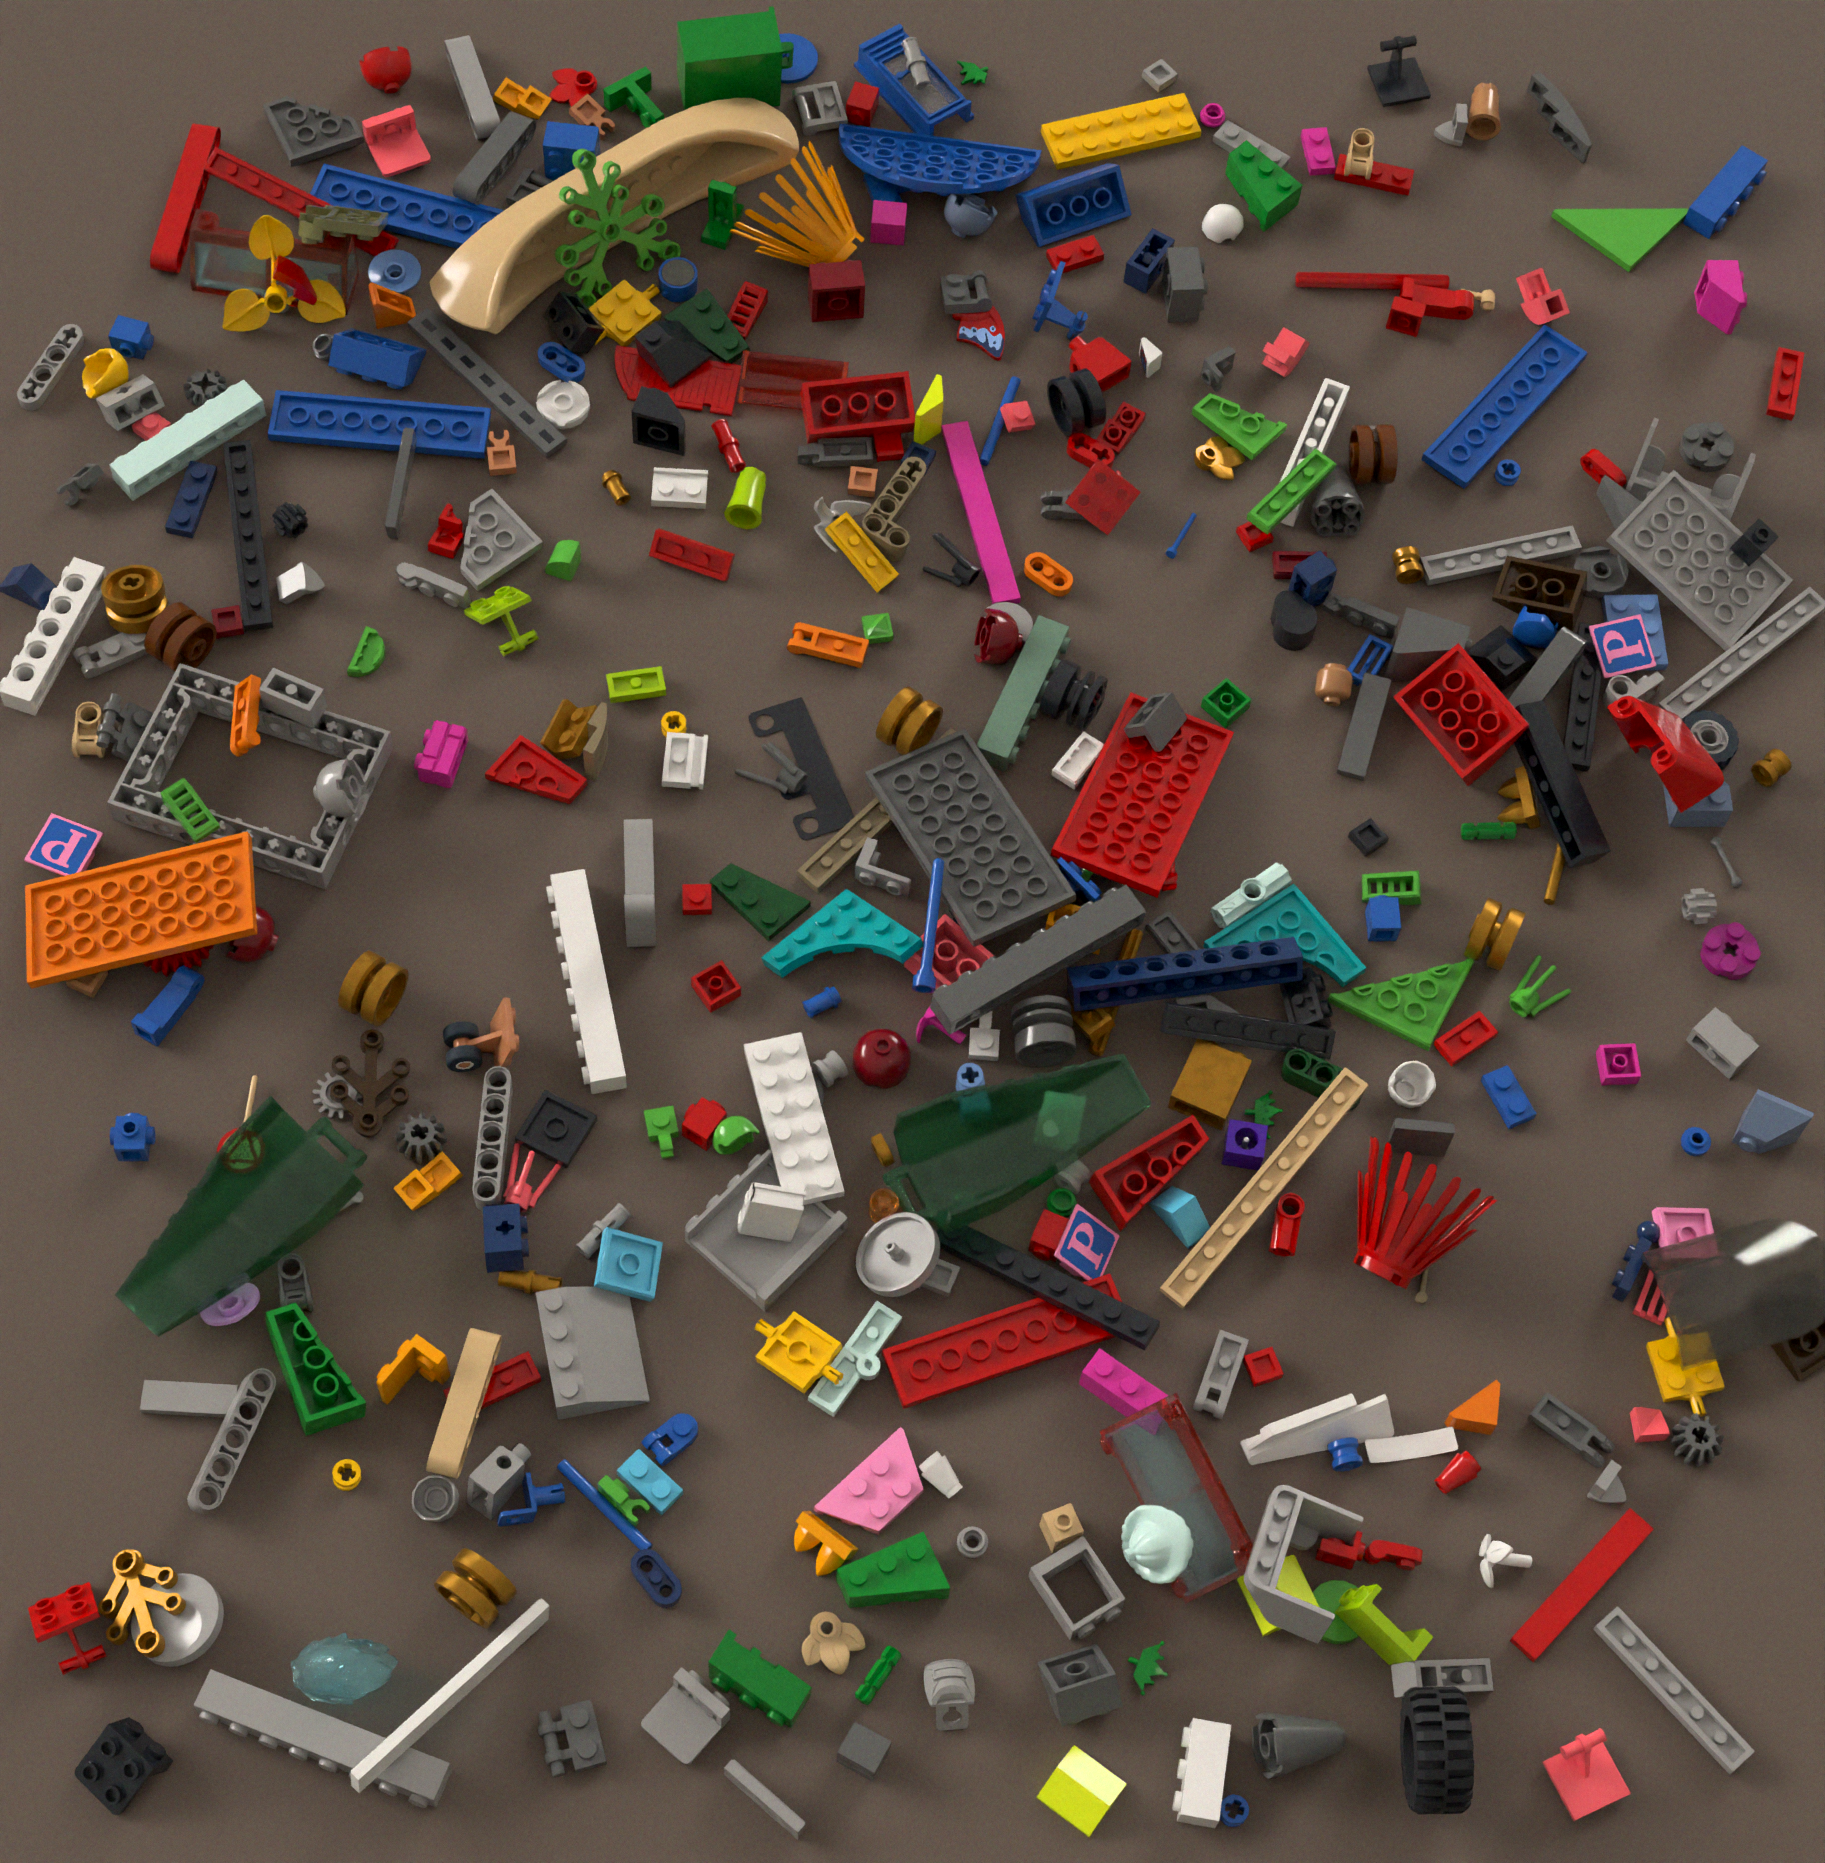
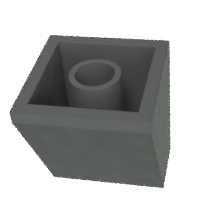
(1422, 642)

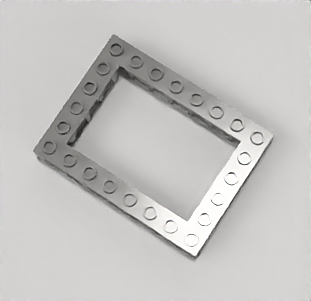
(194, 691)

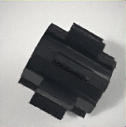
(290, 520)

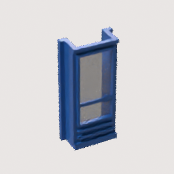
(884, 66)

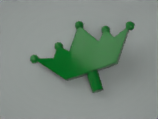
(973, 73)
(1264, 1111)
(1148, 1666)

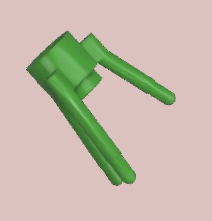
(1526, 1000)

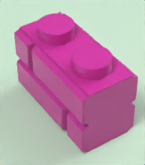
(441, 754)

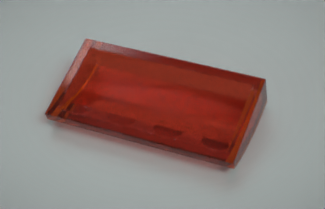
(778, 378)

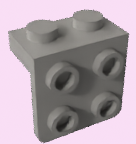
(687, 1717)

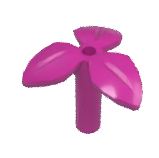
(931, 1019)

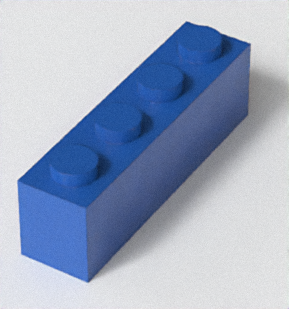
(1726, 192)

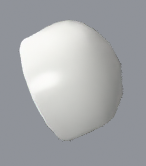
(1222, 222)
(1411, 1084)

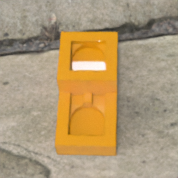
(522, 101)
(429, 1182)

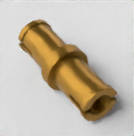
(528, 1281)

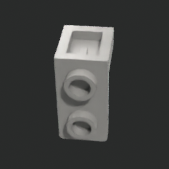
(870, 875)

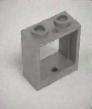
(1063, 1559)

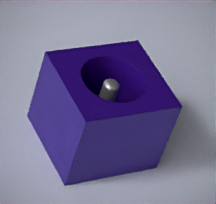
(1244, 1144)

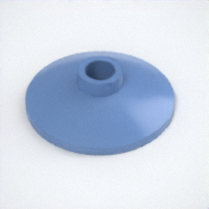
(395, 263)

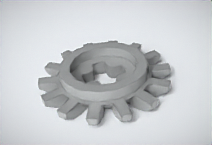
(326, 1100)

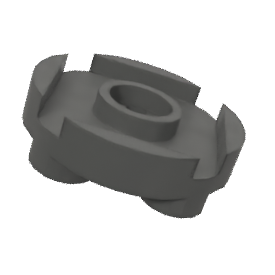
(1711, 434)
(1613, 565)

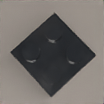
(556, 1129)

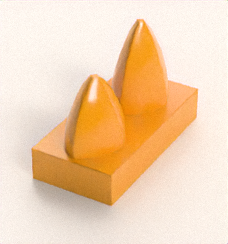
(835, 1547)

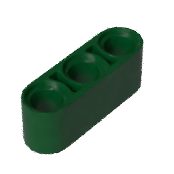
(1312, 1068)

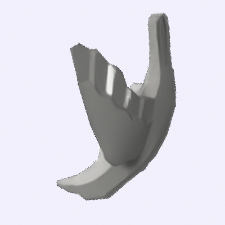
(828, 516)

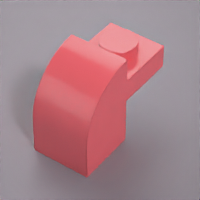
(1539, 302)
(1285, 352)

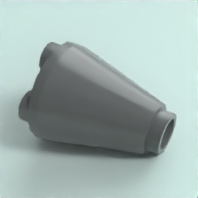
(1337, 506)

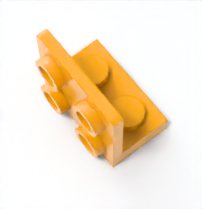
(411, 1356)

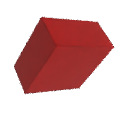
(1405, 316)
(716, 986)

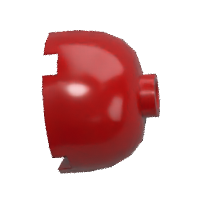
(386, 68)

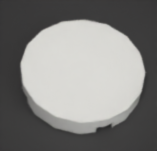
(563, 404)

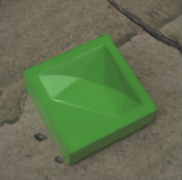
(877, 628)

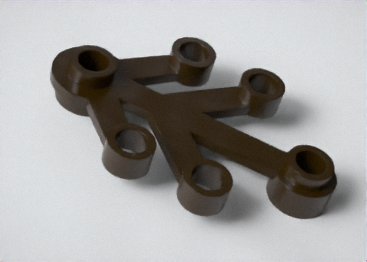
(369, 1087)

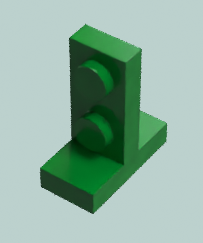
(632, 92)
(723, 214)

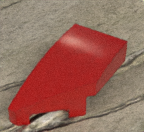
(294, 276)
(448, 534)

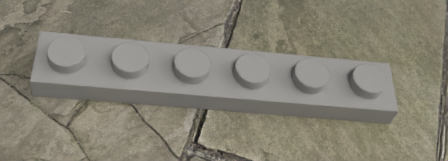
(1492, 556)
(1673, 1690)

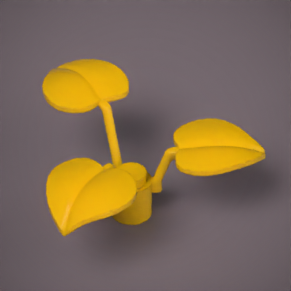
(247, 313)

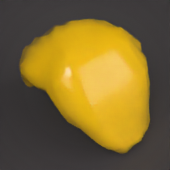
(104, 372)

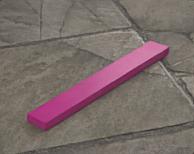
(980, 513)

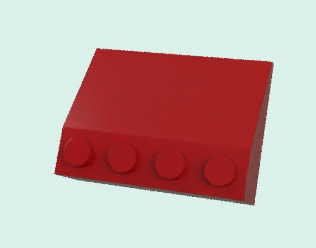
(1462, 714)

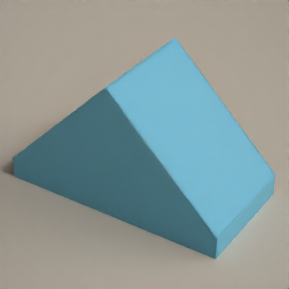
(1181, 1214)

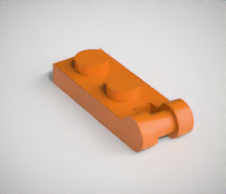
(828, 644)
(245, 716)

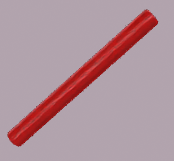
(1367, 280)

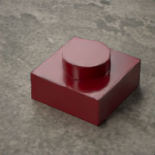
(227, 621)

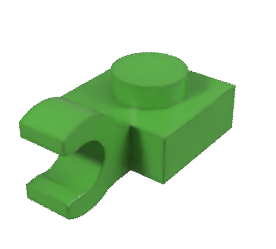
(662, 1127)
(618, 1496)

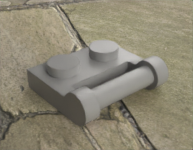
(827, 103)

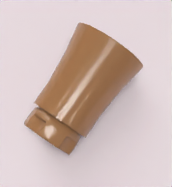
(1484, 112)

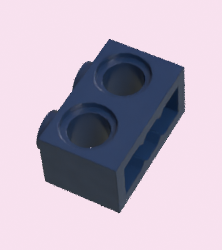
(1313, 578)

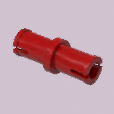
(728, 445)

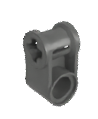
(297, 1287)

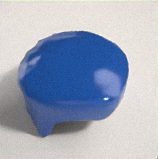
(1534, 629)

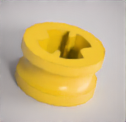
(670, 717)
(337, 1477)

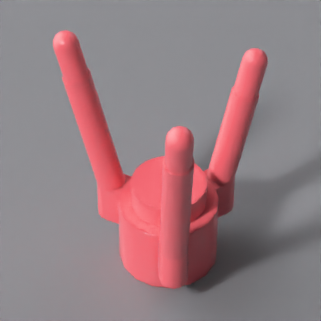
(520, 1191)

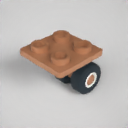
(467, 1045)

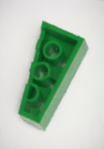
(315, 1381)

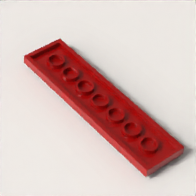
(990, 1347)

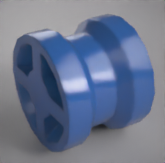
(1345, 1454)

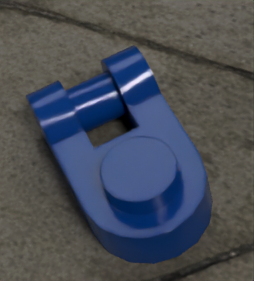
(681, 1432)

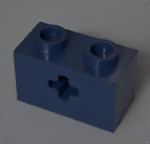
(1147, 261)
(503, 1238)

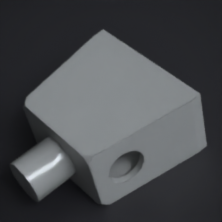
(496, 1479)

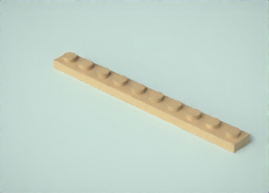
(1263, 1188)

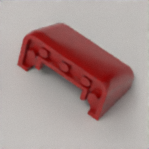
(1677, 754)

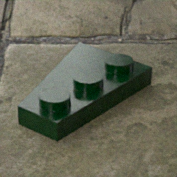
(710, 326)
(758, 900)

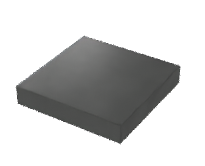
(1420, 1137)

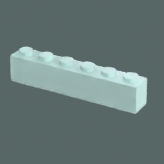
(187, 439)

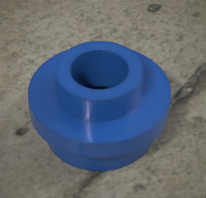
(1690, 1146)

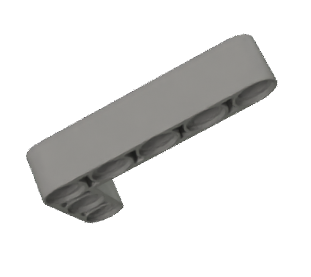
(639, 883)

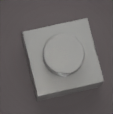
(1159, 75)

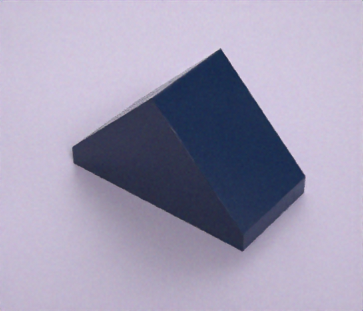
(28, 586)

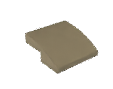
(597, 746)

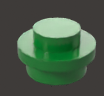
(1061, 1202)

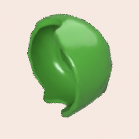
(733, 1134)

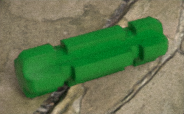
(1488, 830)
(877, 1675)

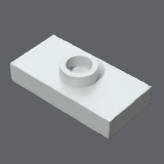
(1078, 760)

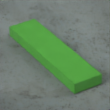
(1291, 491)

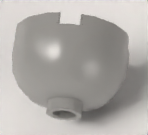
(340, 789)

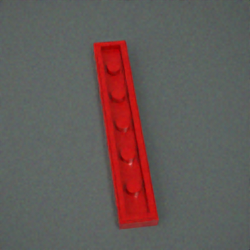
(1581, 1585)

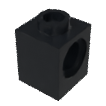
(1754, 542)

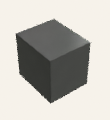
(863, 1751)

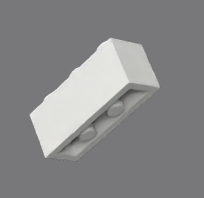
(1202, 1772)

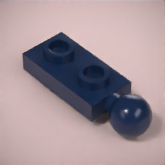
(1648, 1234)

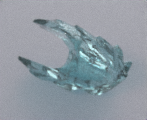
(341, 1669)

